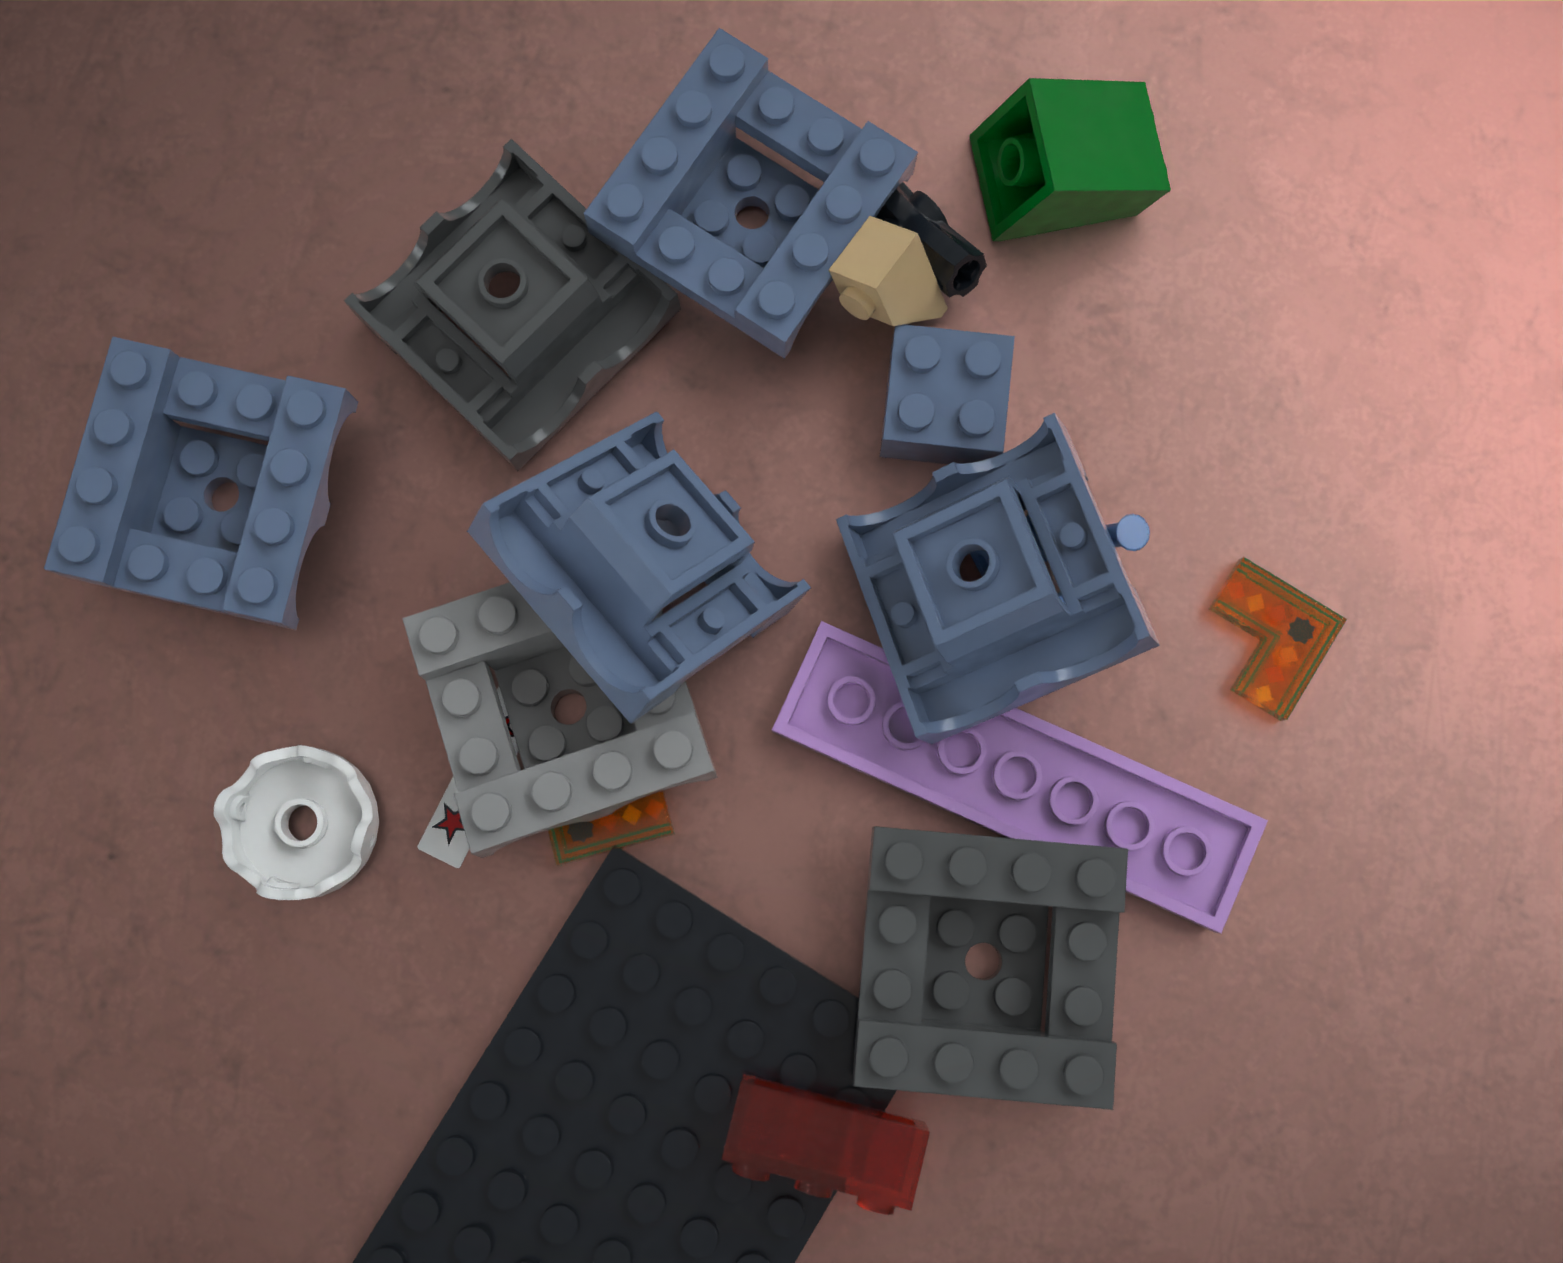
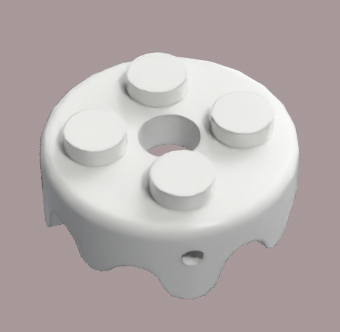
(257, 814)

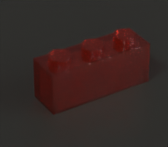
(826, 1145)

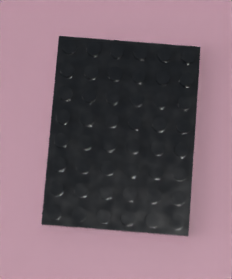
(615, 1094)

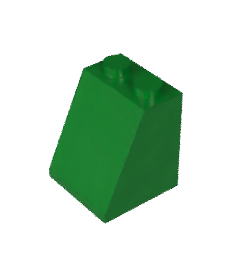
(1068, 156)

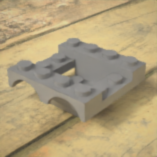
(568, 769)

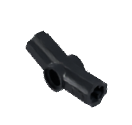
(952, 257)

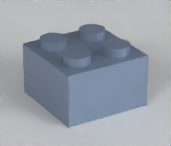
(946, 395)

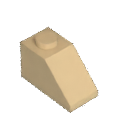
(887, 276)

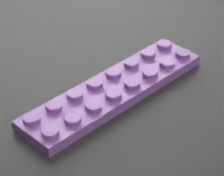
(1026, 781)

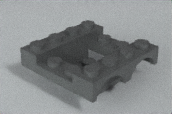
(557, 337)
(948, 1033)

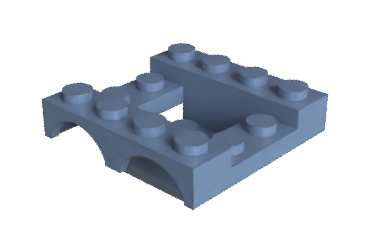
(690, 176)
(145, 485)
(615, 542)
(1006, 638)

